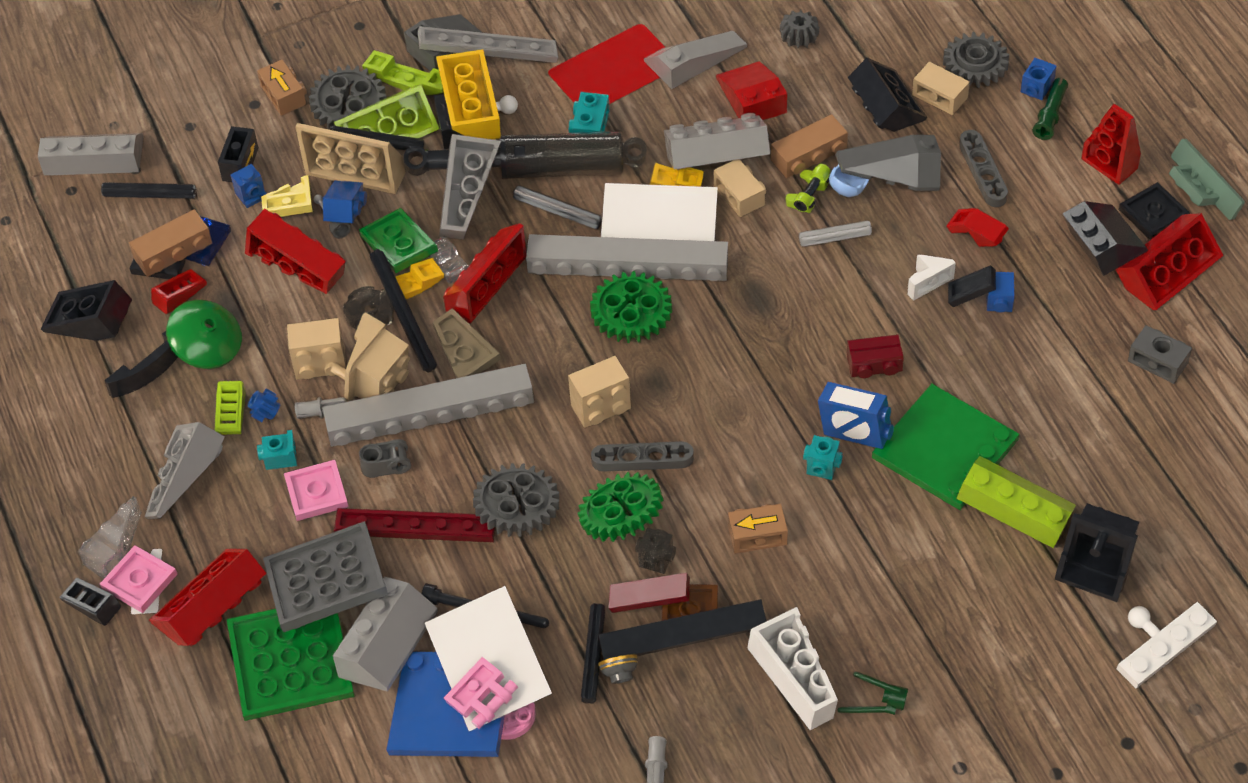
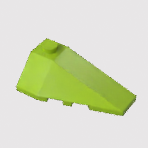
(400, 114)

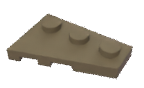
(463, 345)

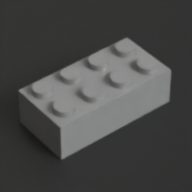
(716, 141)

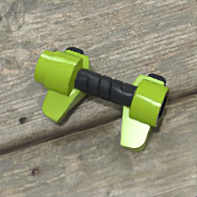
(817, 180)

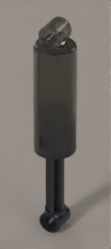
(548, 155)

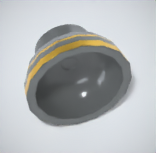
(619, 668)

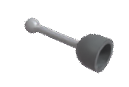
(338, 229)

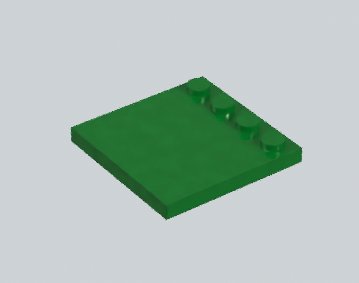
(941, 441)
(287, 668)

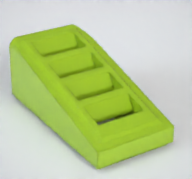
(229, 392)

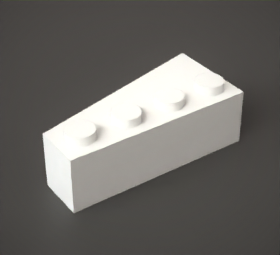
(793, 666)

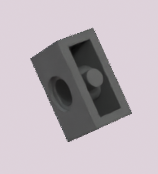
(1159, 354)

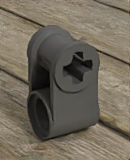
(384, 458)

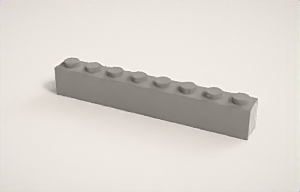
(616, 255)
(428, 405)

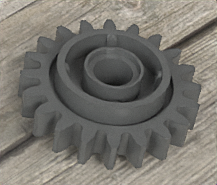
(976, 59)

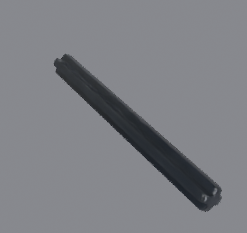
(403, 311)

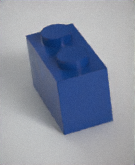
(343, 201)

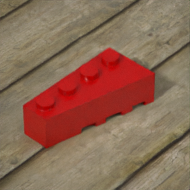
(293, 251)

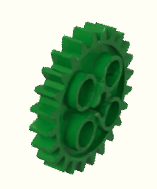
(631, 307)
(607, 518)

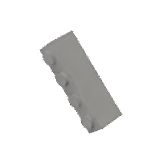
(90, 154)
(384, 636)

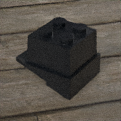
(1098, 552)

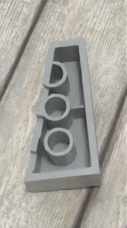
(466, 175)

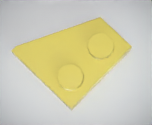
(289, 200)

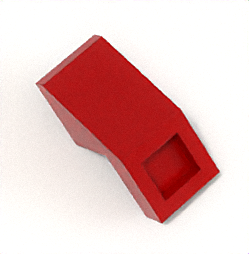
(981, 226)

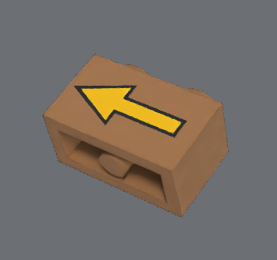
(282, 87)
(757, 528)

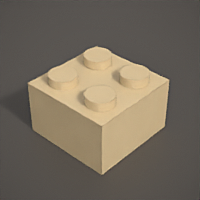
(316, 347)
(599, 391)

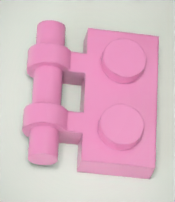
(475, 687)

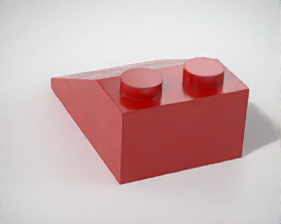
(754, 91)

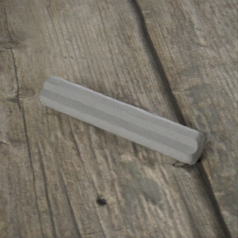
(835, 233)

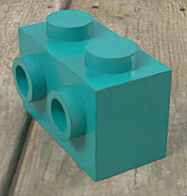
(590, 113)

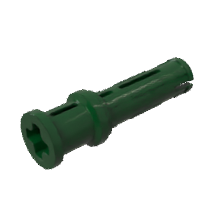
(1049, 114)

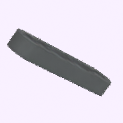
(986, 167)
(642, 451)

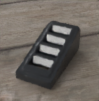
(104, 608)

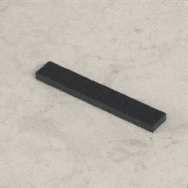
(683, 630)

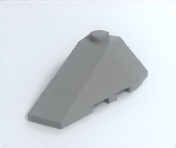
(686, 60)
(188, 455)

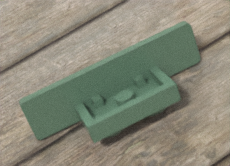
(1202, 181)

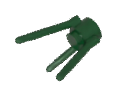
(893, 695)

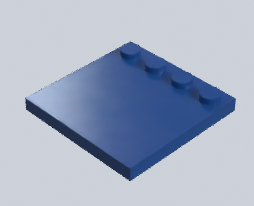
(429, 725)

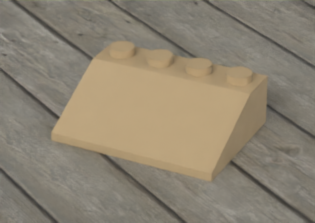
(350, 158)

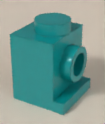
(278, 451)

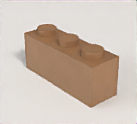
(809, 146)
(170, 243)

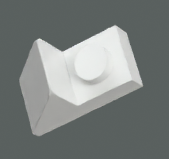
(930, 275)

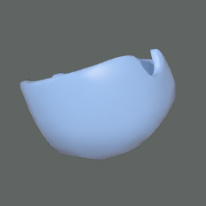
(846, 184)

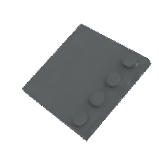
(324, 576)

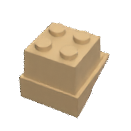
(376, 361)

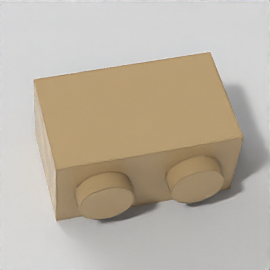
(940, 88)
(739, 187)

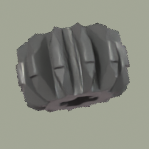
(799, 29)

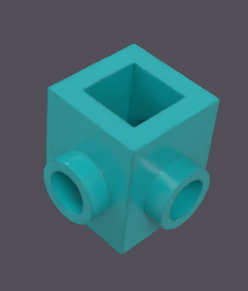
(823, 457)

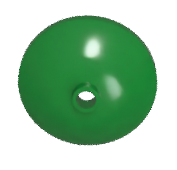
(196, 342)

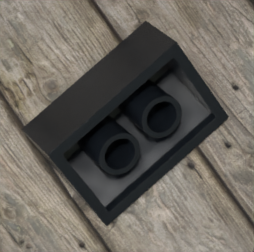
(885, 96)
(1103, 235)

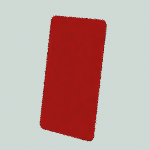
(610, 67)

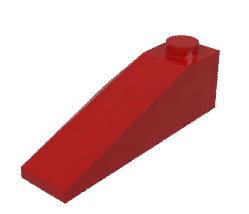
(1114, 145)

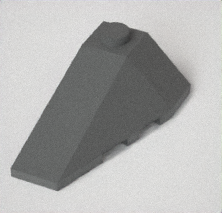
(904, 160)

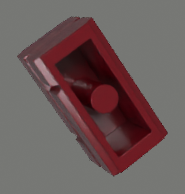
(875, 356)

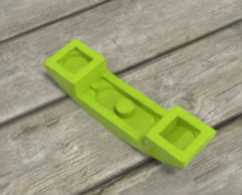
(402, 76)

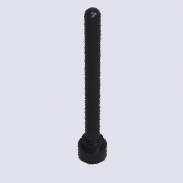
(436, 596)

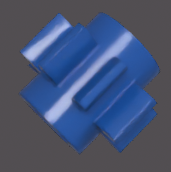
(263, 405)

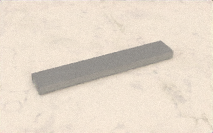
(492, 44)

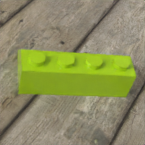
(1016, 501)

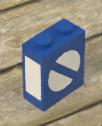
(855, 415)

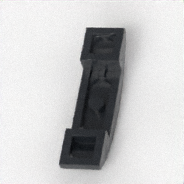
(126, 381)

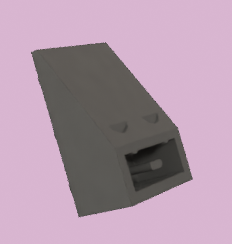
(428, 57)

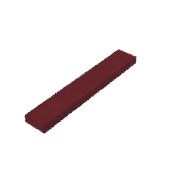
(416, 525)

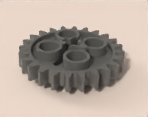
(326, 93)
(500, 508)

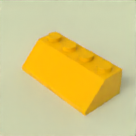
(469, 94)

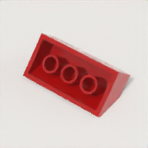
(1171, 261)
(487, 273)
(208, 596)

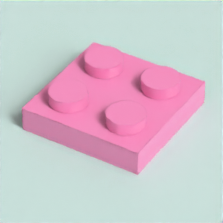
(316, 490)
(138, 579)

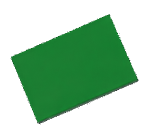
(399, 239)

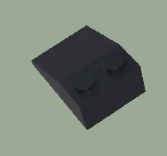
(88, 311)

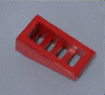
(166, 300)

